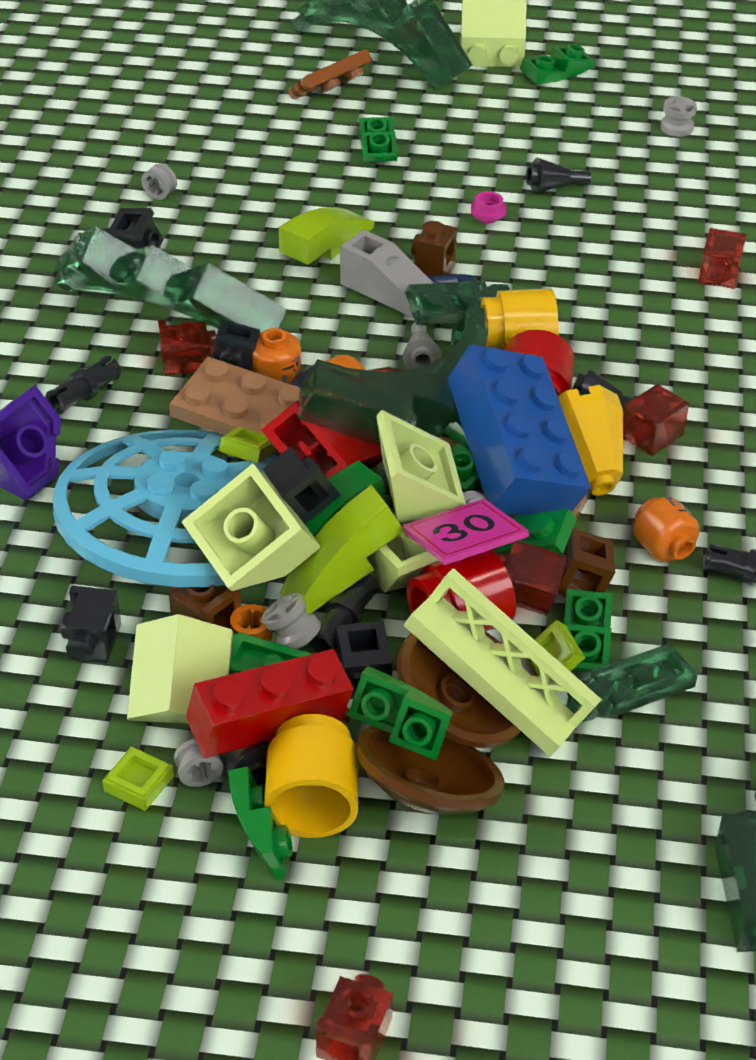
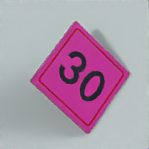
(465, 531)

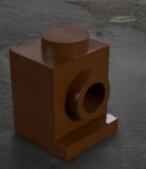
(435, 248)
(588, 563)
(205, 602)

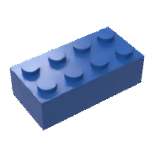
(517, 432)

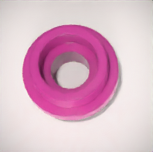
(488, 207)

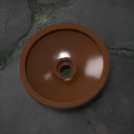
(473, 718)
(455, 783)

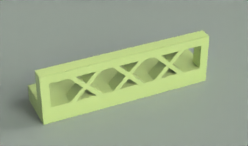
(496, 667)

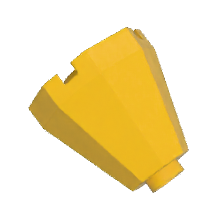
(597, 433)

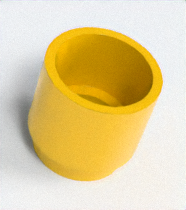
(518, 312)
(312, 776)

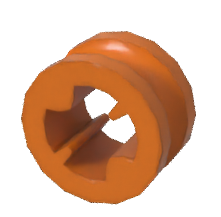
(250, 615)

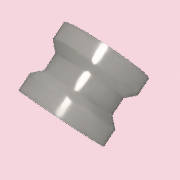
(678, 116)
(291, 621)

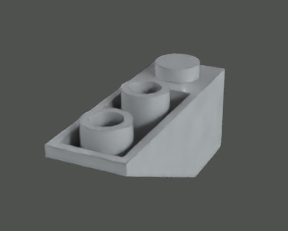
(379, 270)

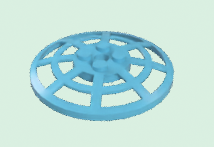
(164, 487)

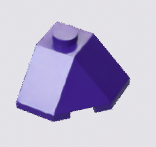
(28, 444)

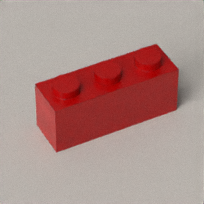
(254, 703)

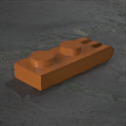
(329, 76)

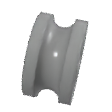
(167, 180)
(193, 768)

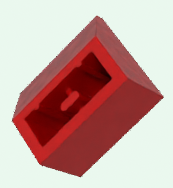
(326, 447)

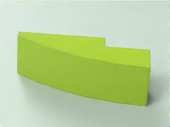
(320, 233)
(345, 544)

